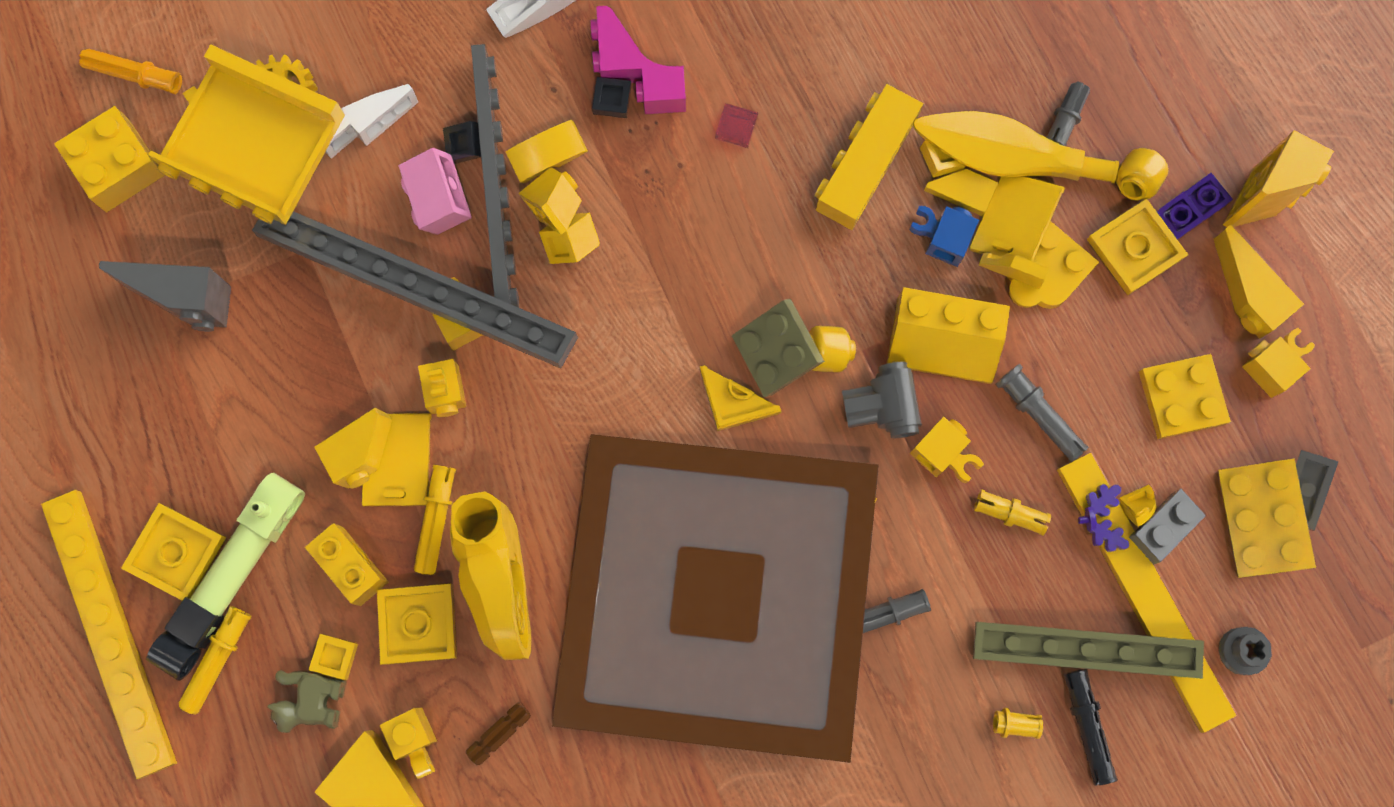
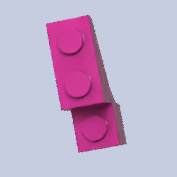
(619, 58)

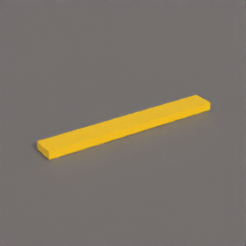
(1148, 596)

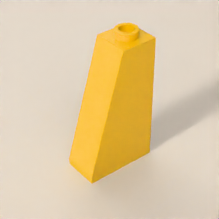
(367, 778)

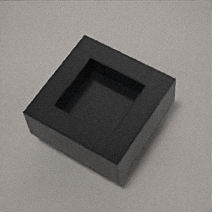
(611, 97)
(462, 141)

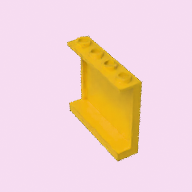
(250, 137)

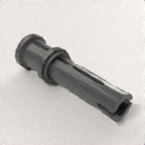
(1030, 399)

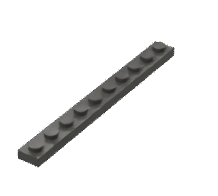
(422, 287)

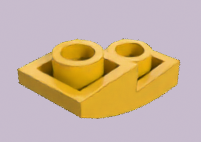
(546, 150)

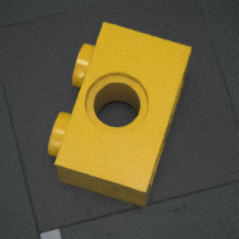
(346, 564)

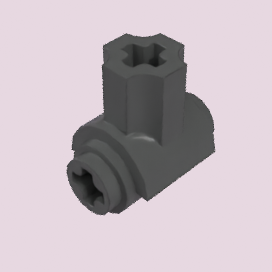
(887, 401)

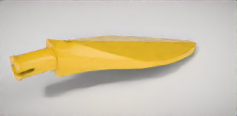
(1008, 147)

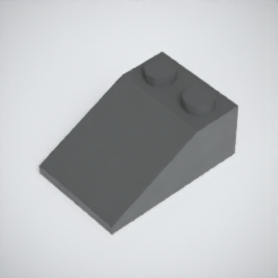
(187, 292)

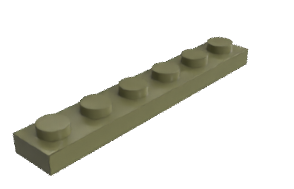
(1088, 650)

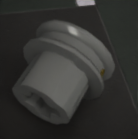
(1234, 652)

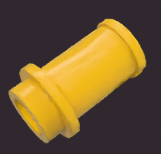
(1017, 724)

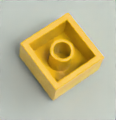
(109, 159)

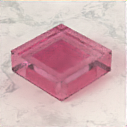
(736, 125)

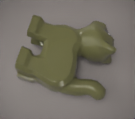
(311, 701)

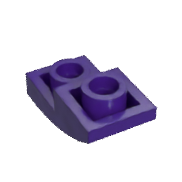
(1194, 205)

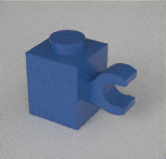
(949, 235)

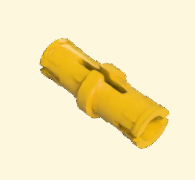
(1012, 512)

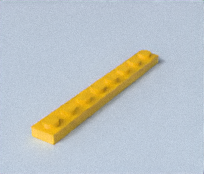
(109, 634)

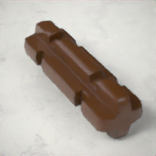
(498, 734)

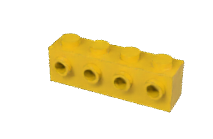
(868, 156)

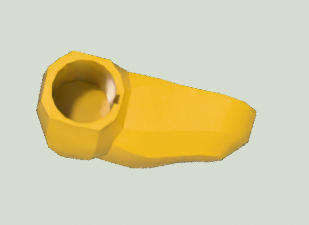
(492, 573)

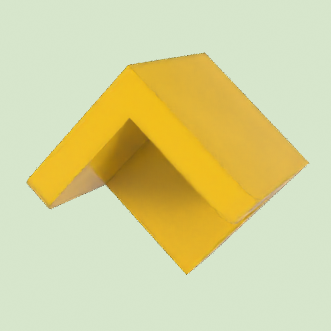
(573, 243)

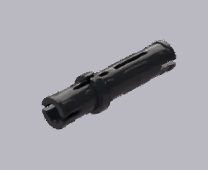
(1092, 734)

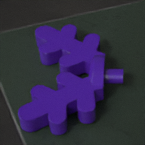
(1100, 531)

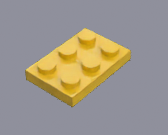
(1266, 518)

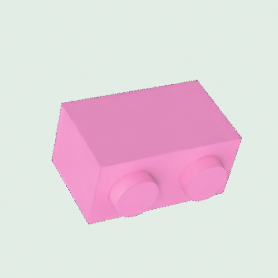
(434, 191)

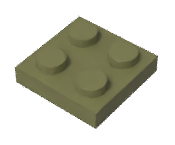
(777, 348)

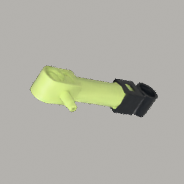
(202, 614)

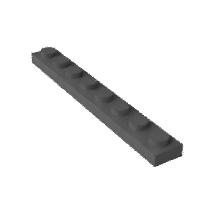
(493, 167)

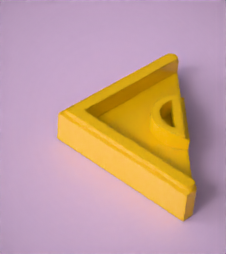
(734, 403)

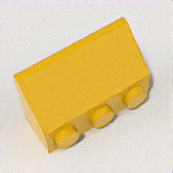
(1281, 179)
(948, 335)

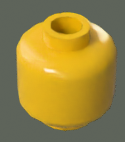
(1141, 174)
(834, 347)

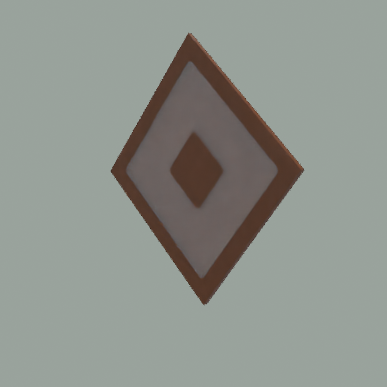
(718, 597)

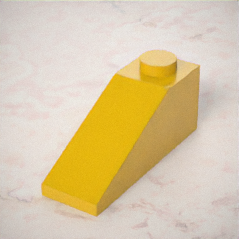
(1254, 287)

